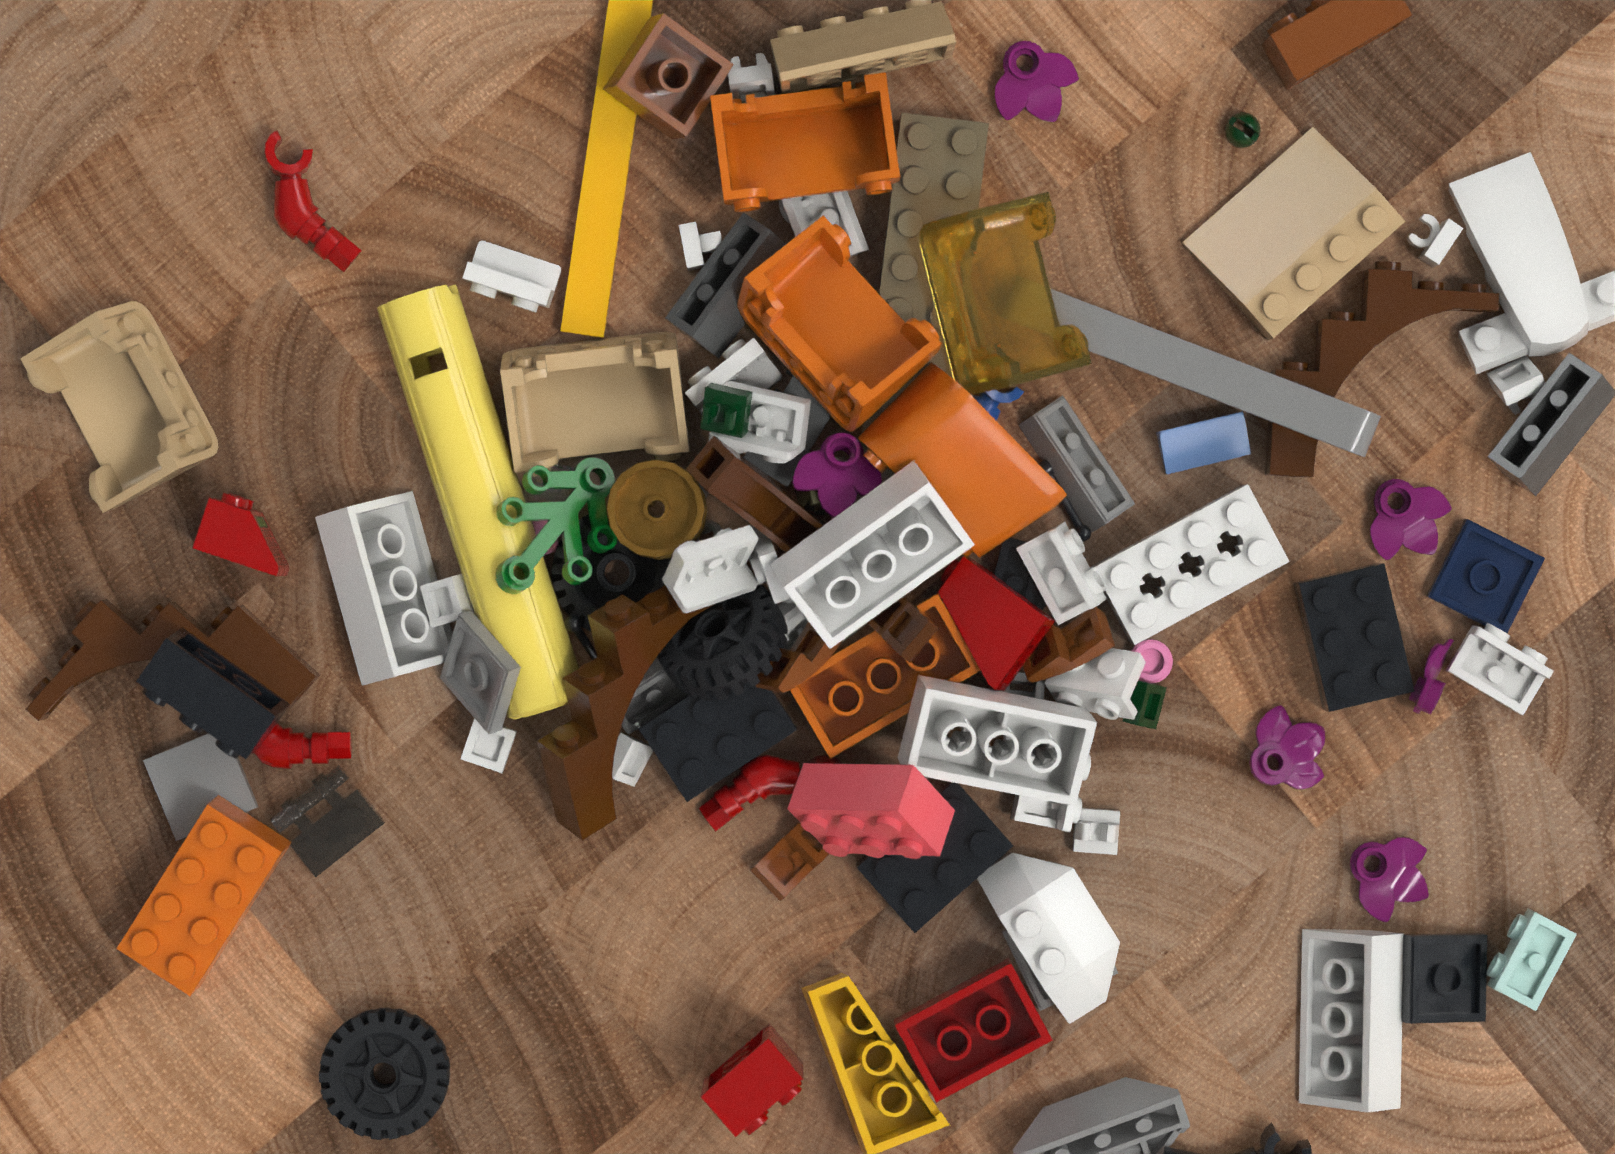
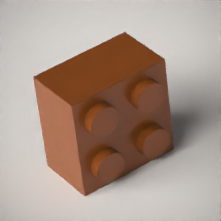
(668, 76)

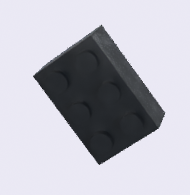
(1353, 637)
(212, 694)
(711, 739)
(926, 885)

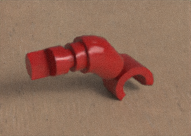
(298, 214)
(286, 747)
(758, 778)

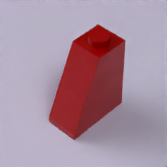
(993, 620)

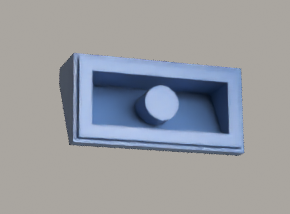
(1204, 442)

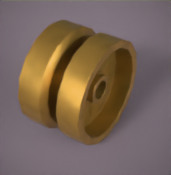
(639, 490)

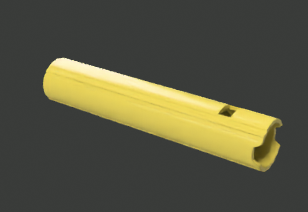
(471, 478)

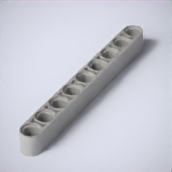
(1219, 376)

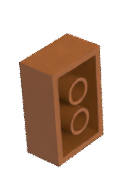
(1328, 34)

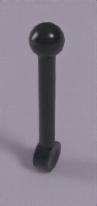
(1083, 530)
(573, 624)

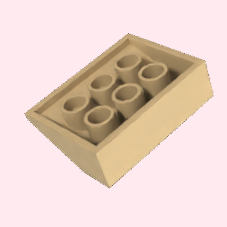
(863, 46)
(1293, 233)

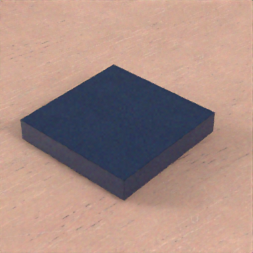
(1485, 576)

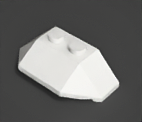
(1055, 929)

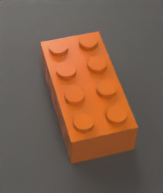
(873, 685)
(204, 895)

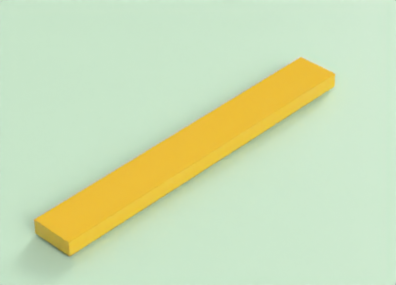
(603, 181)

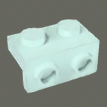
(1530, 958)

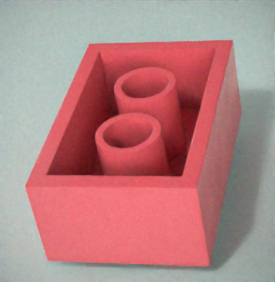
(871, 809)

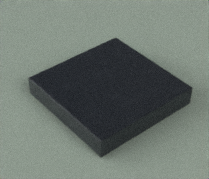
(1444, 978)

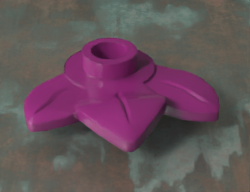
(1033, 89)
(835, 480)
(1411, 523)
(1429, 688)
(1293, 748)
(1394, 877)

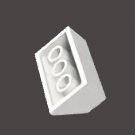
(871, 554)
(377, 571)
(1351, 1019)

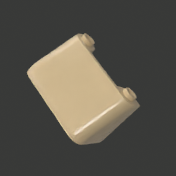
(594, 399)
(125, 400)

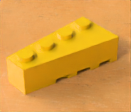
(873, 1078)

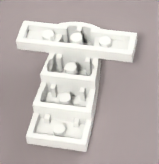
(1530, 266)

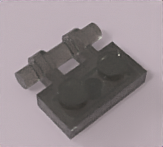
(337, 830)

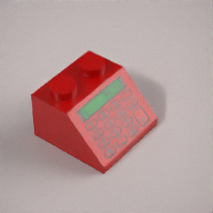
(239, 535)

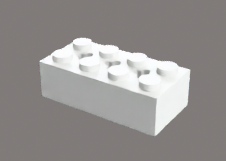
(1198, 536)
(1009, 765)

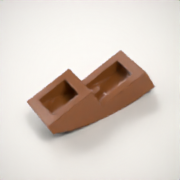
(1070, 647)
(798, 663)
(789, 861)

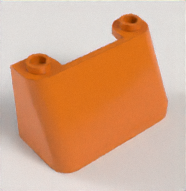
(805, 143)
(833, 325)
(965, 456)

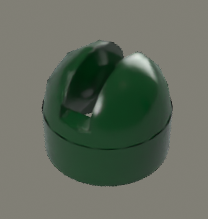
(1237, 137)

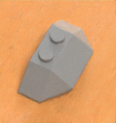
(1109, 1119)

